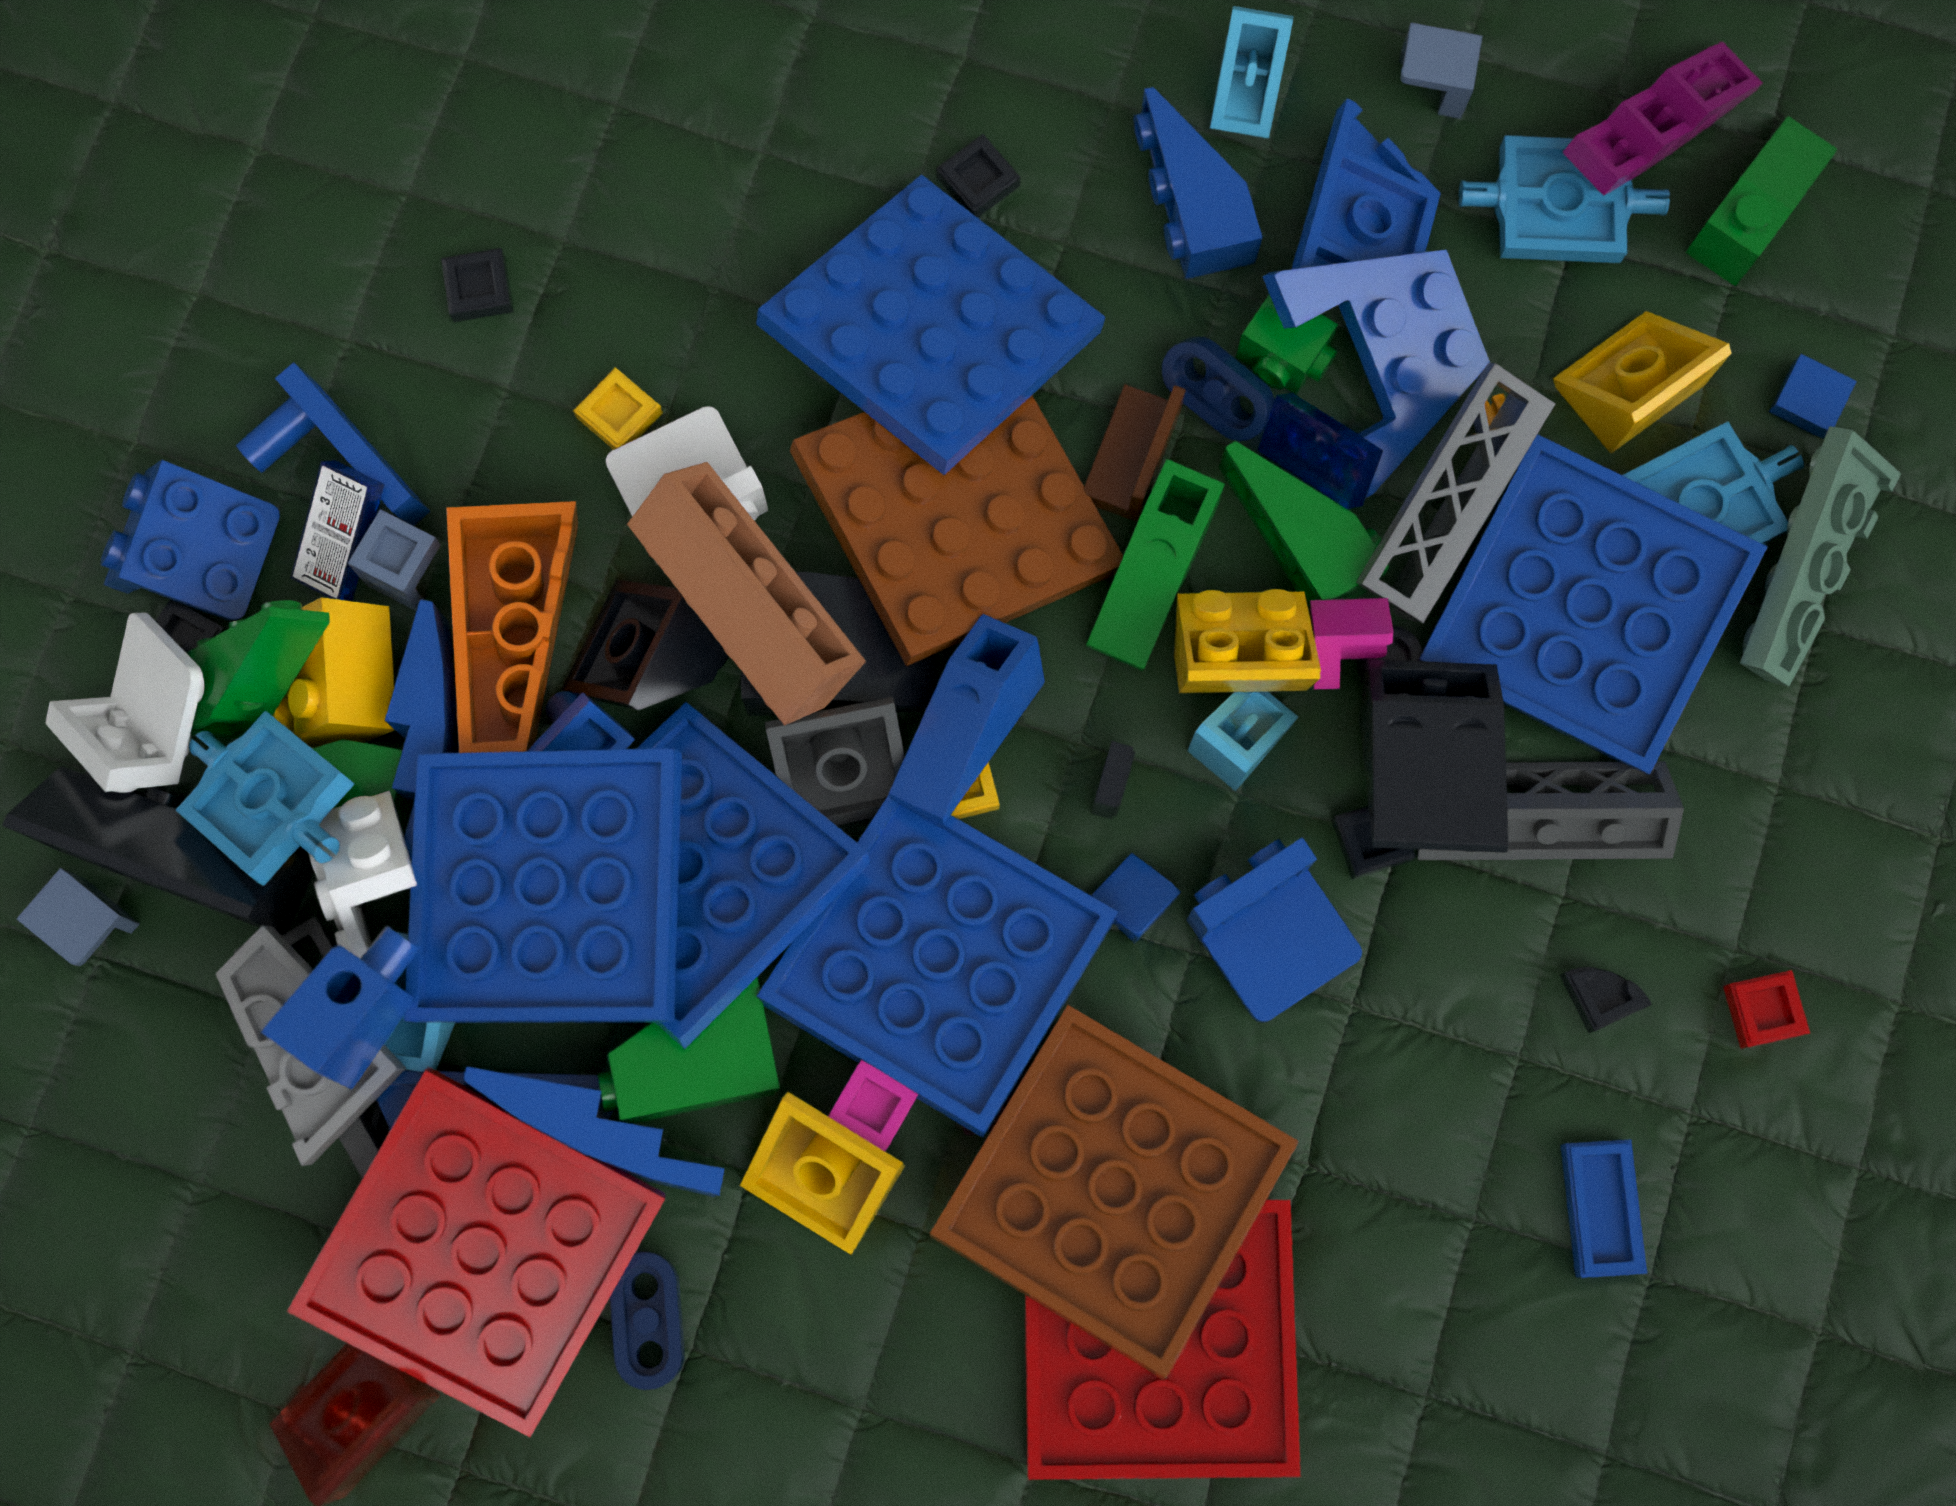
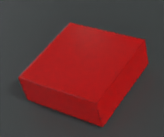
(1766, 1009)

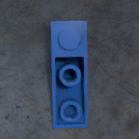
(1203, 196)
(969, 716)

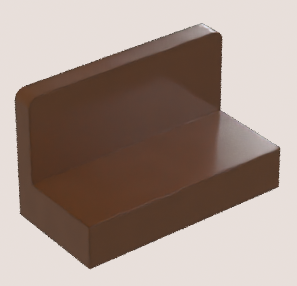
(1133, 451)

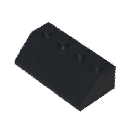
(154, 846)

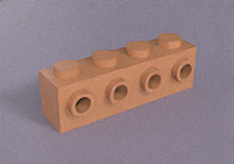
(745, 592)

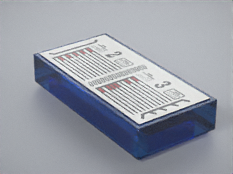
(335, 524)

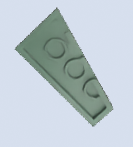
(1832, 512)

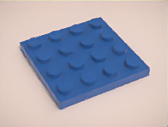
(930, 323)
(1595, 602)
(750, 869)
(545, 886)
(940, 962)

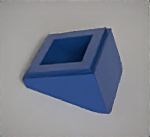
(1137, 895)

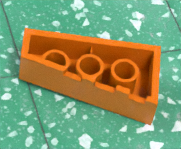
(506, 612)

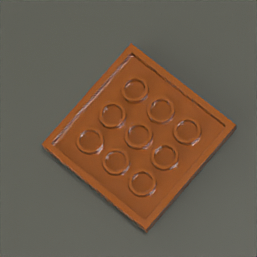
(943, 549)
(1115, 1191)

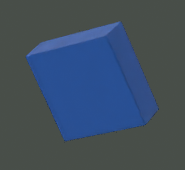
(1812, 396)

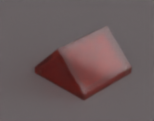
(348, 1421)

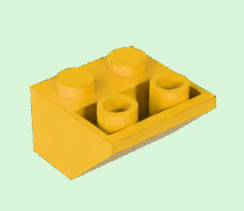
(1244, 642)
(345, 679)

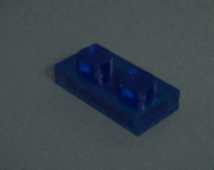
(1320, 450)

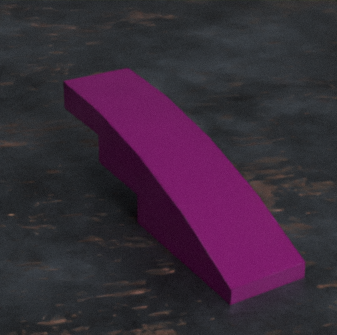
(1662, 117)

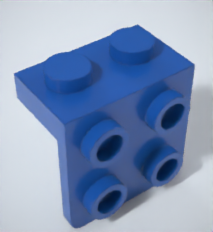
(190, 541)
(1273, 930)

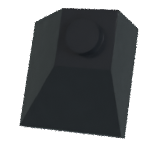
(644, 649)

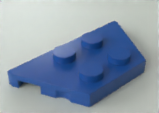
(1364, 199)

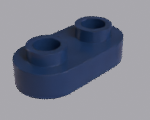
(1219, 391)
(645, 1320)

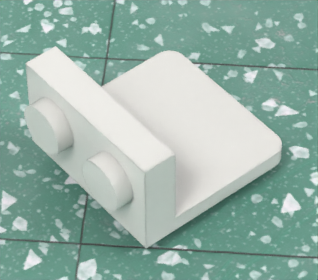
(679, 445)
(145, 724)
(367, 866)

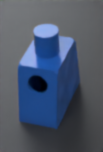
(332, 1026)

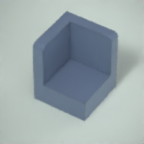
(1441, 62)
(394, 558)
(74, 917)

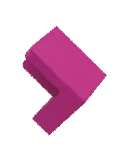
(1348, 632)
(873, 1105)

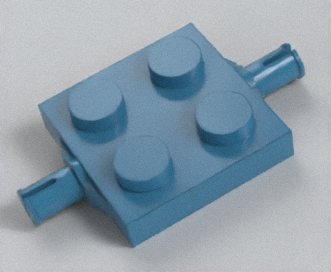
(1553, 209)
(1723, 482)
(264, 797)

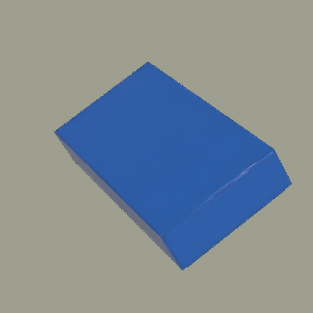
(1603, 1209)

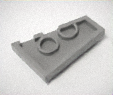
(316, 1108)

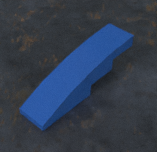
(424, 700)
(570, 1117)

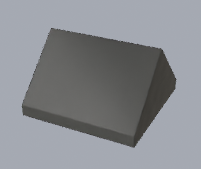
(840, 758)

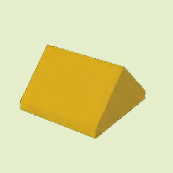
(1639, 376)
(821, 1173)

